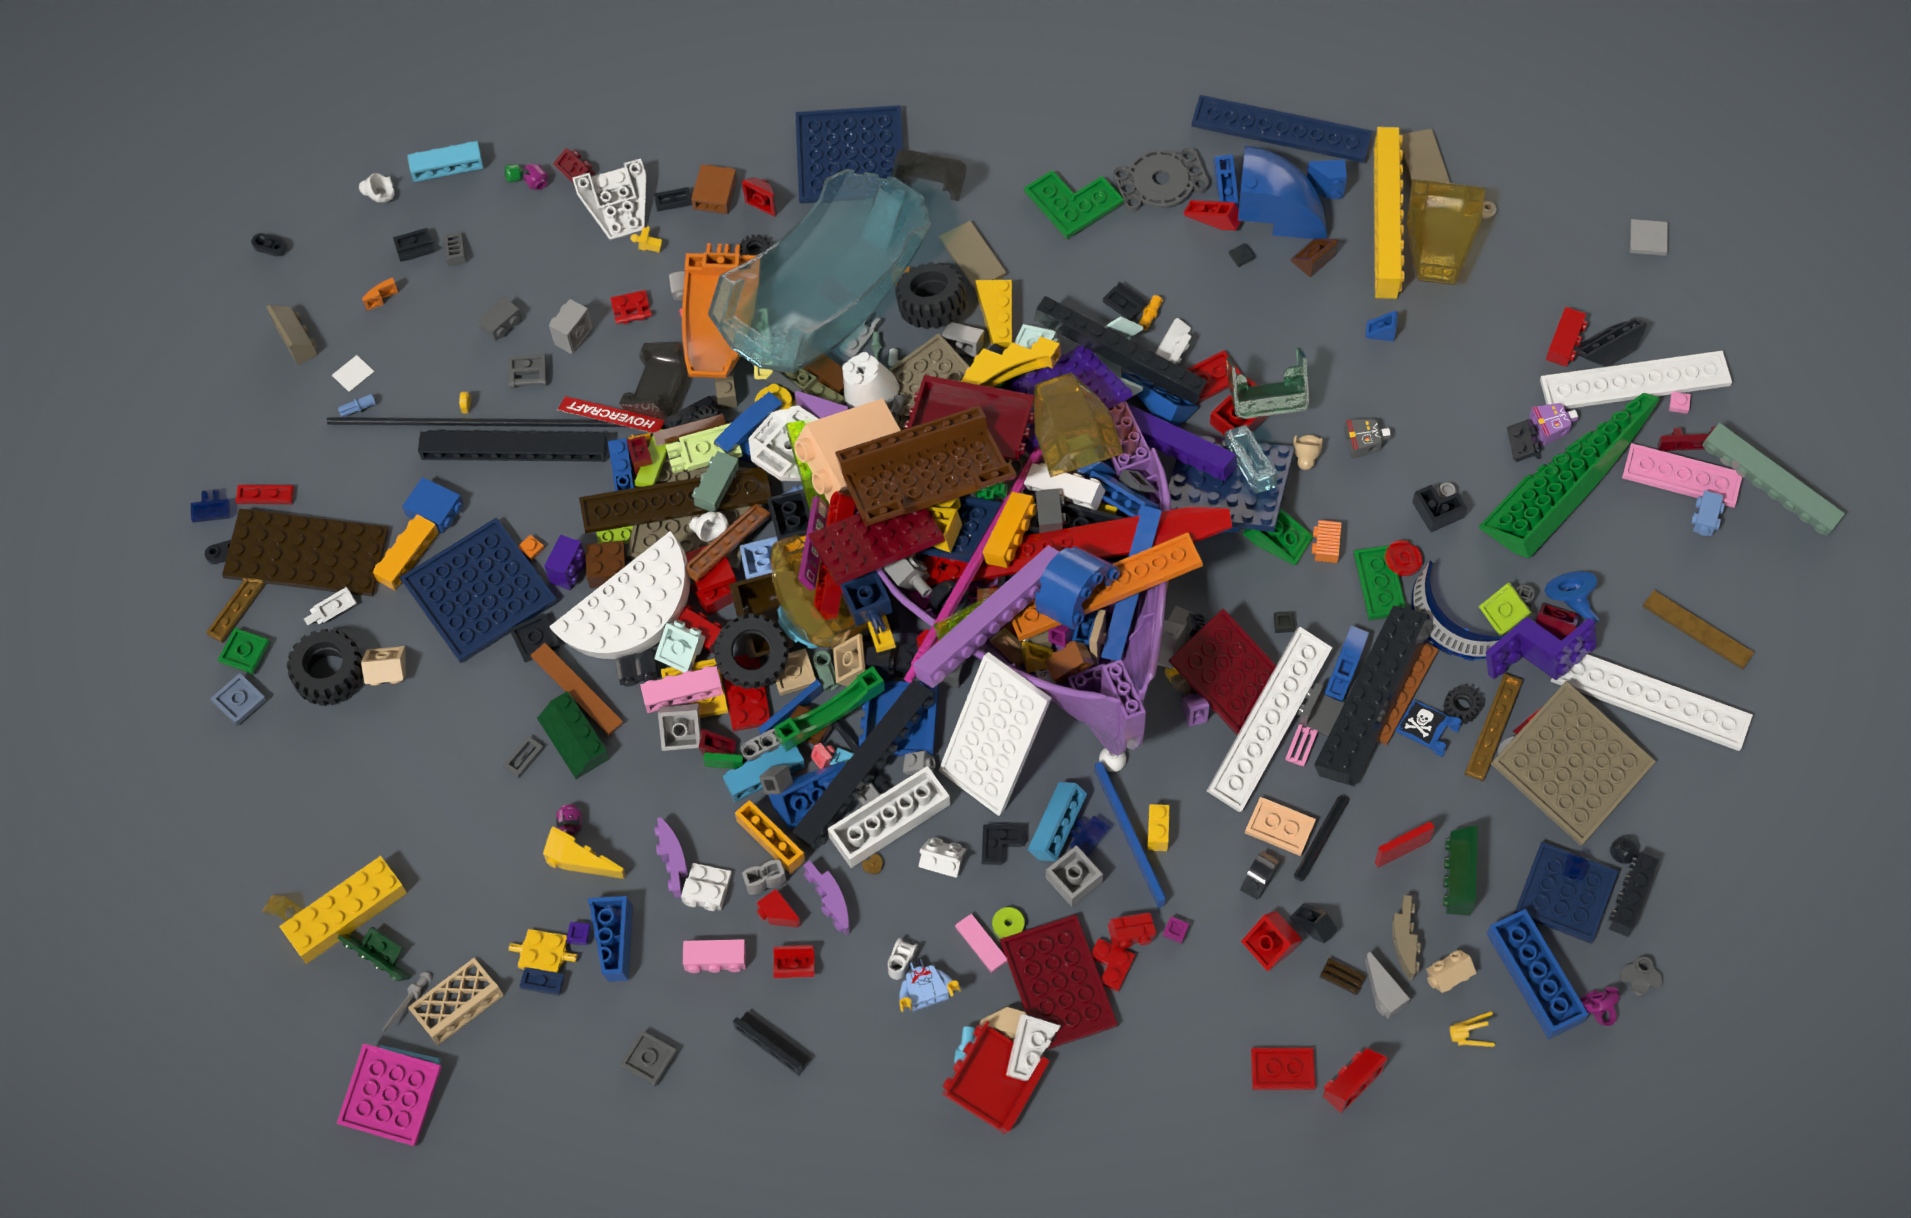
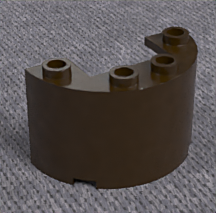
(757, 597)

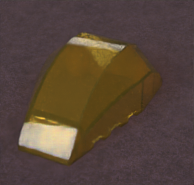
(1442, 228)
(1072, 425)
(799, 601)

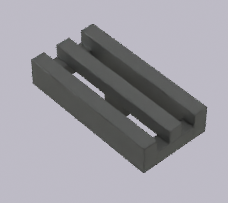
(507, 765)

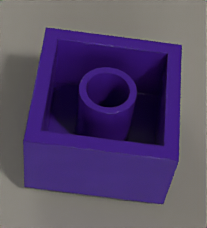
(565, 562)

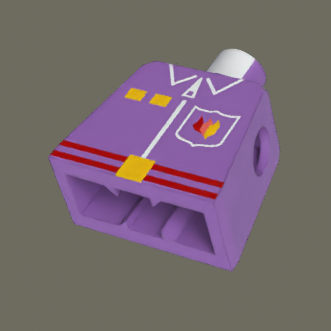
(1552, 421)

